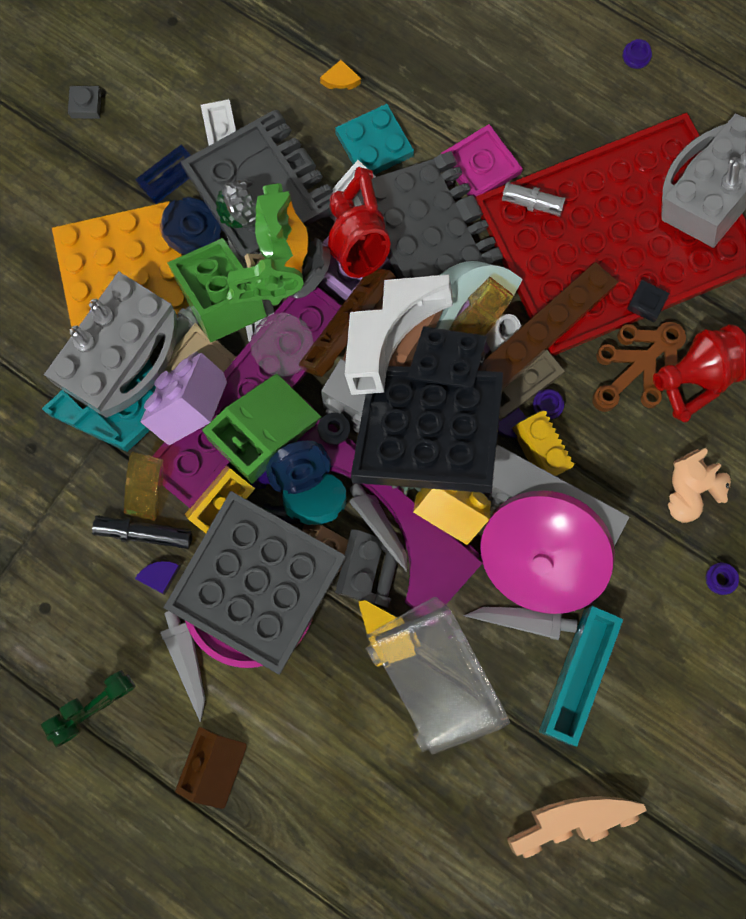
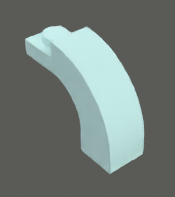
(467, 278)

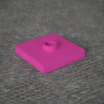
(484, 161)

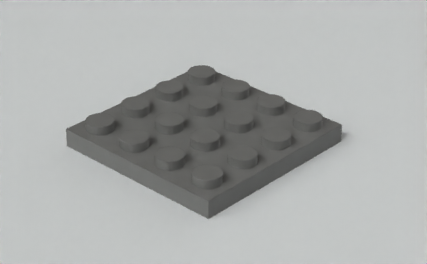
(255, 582)

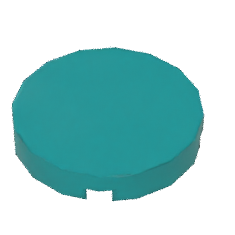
(319, 503)

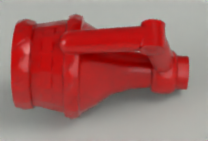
(359, 232)
(711, 362)

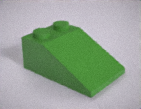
(205, 286)

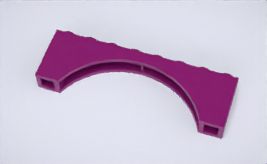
(435, 558)

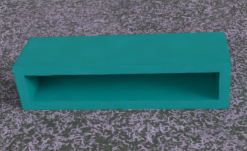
(581, 676)

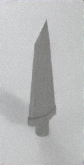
(374, 516)
(526, 620)
(184, 656)

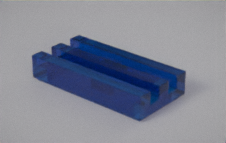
(170, 179)

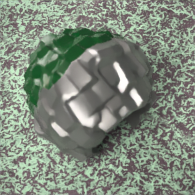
(236, 205)

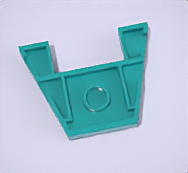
(119, 430)

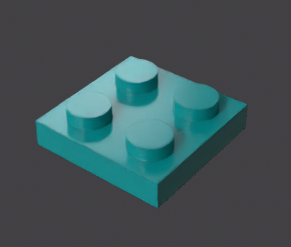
(375, 140)

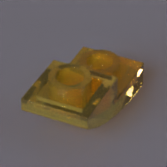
(485, 308)
(143, 485)

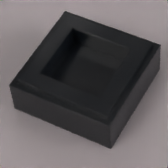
(648, 301)

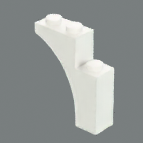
(376, 333)

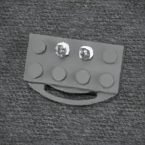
(713, 185)
(115, 347)

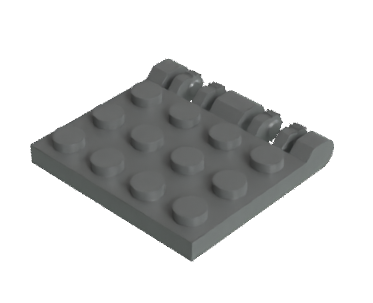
(255, 157)
(425, 222)

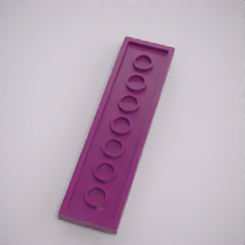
(193, 461)

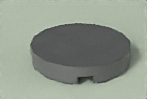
(314, 267)

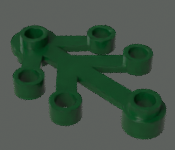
(63, 730)

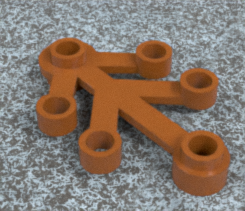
(642, 361)

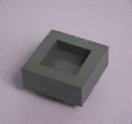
(84, 102)

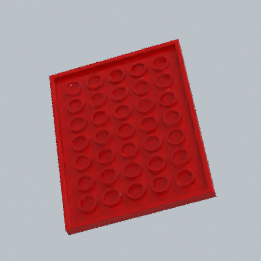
(613, 221)

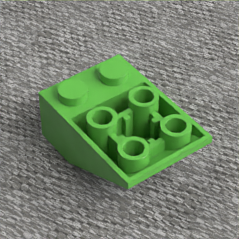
(260, 425)

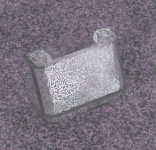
(437, 677)

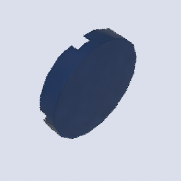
(188, 225)
(298, 467)

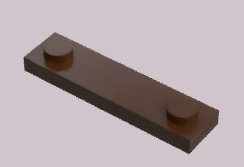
(334, 337)

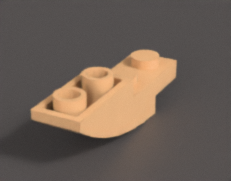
(586, 814)

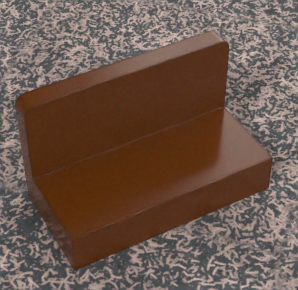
(210, 769)

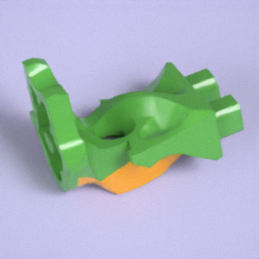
(283, 244)

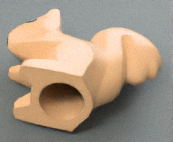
(691, 479)

